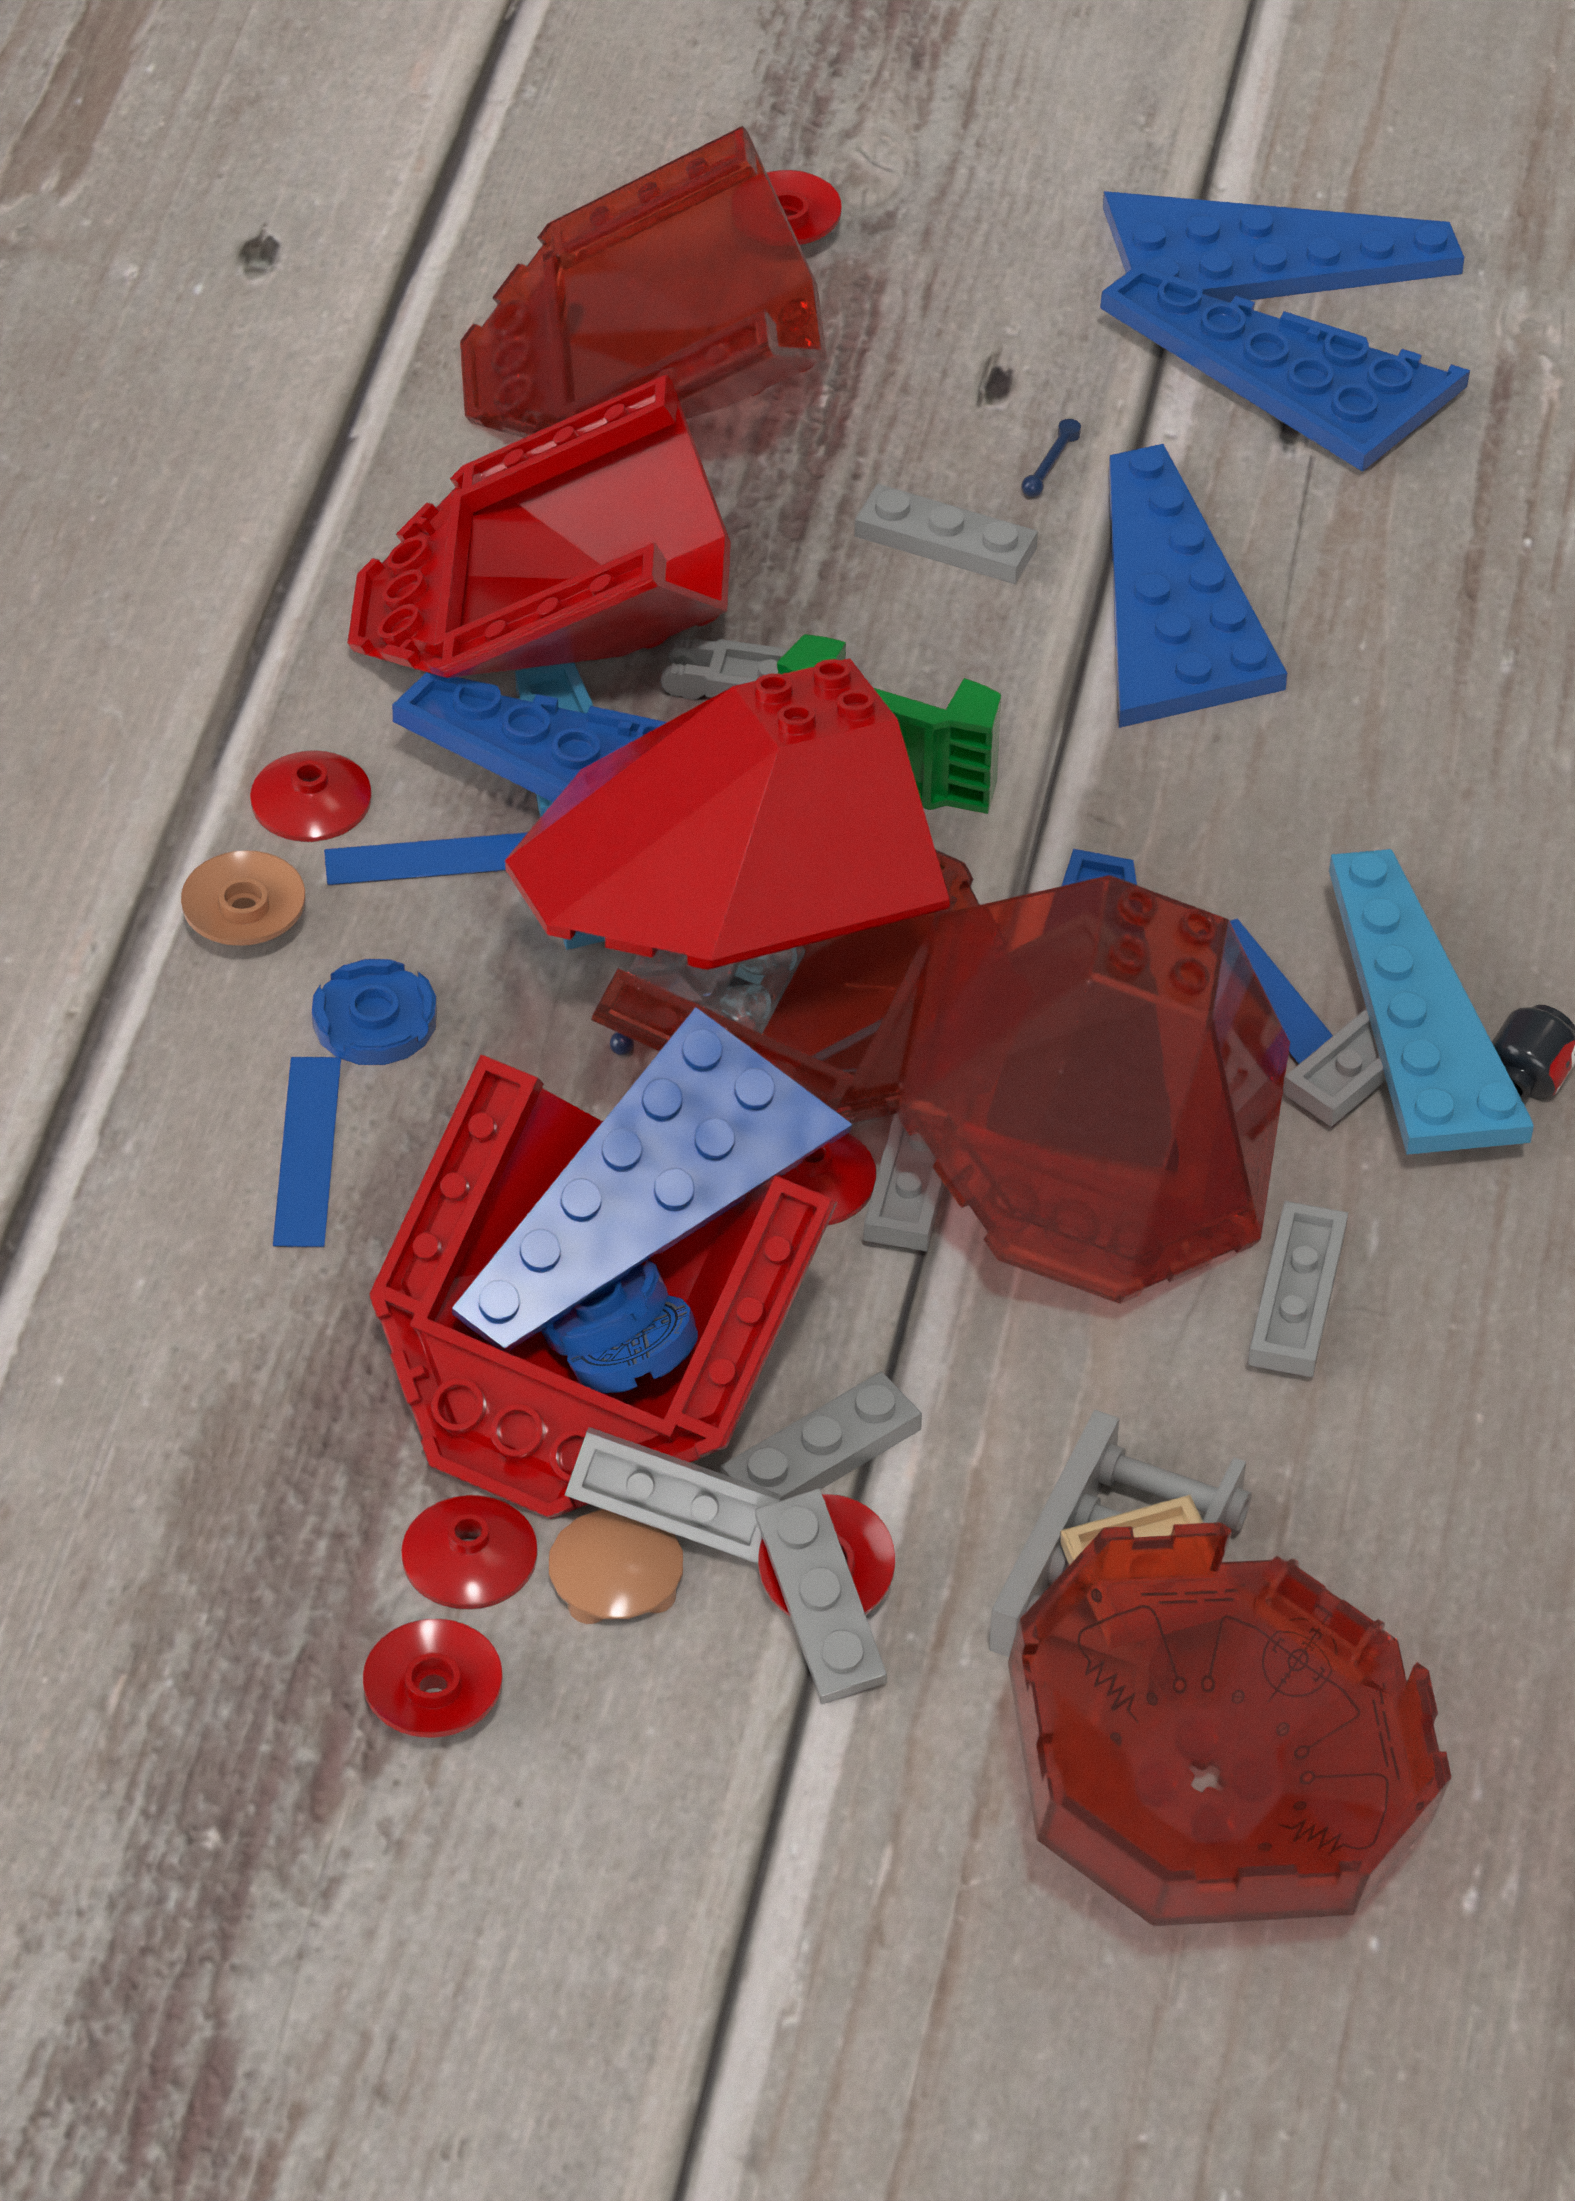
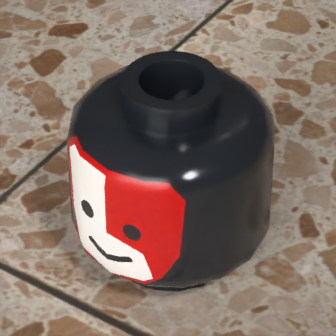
(1537, 1050)

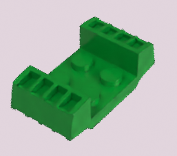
(948, 748)

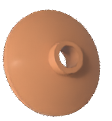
(243, 897)

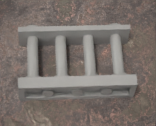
(1075, 1502)

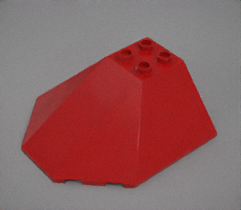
(555, 549)
(740, 827)
(521, 1414)

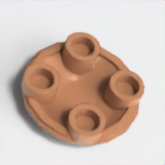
(615, 1567)

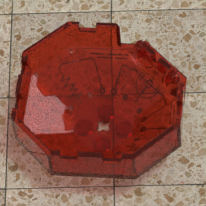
(1181, 1661)

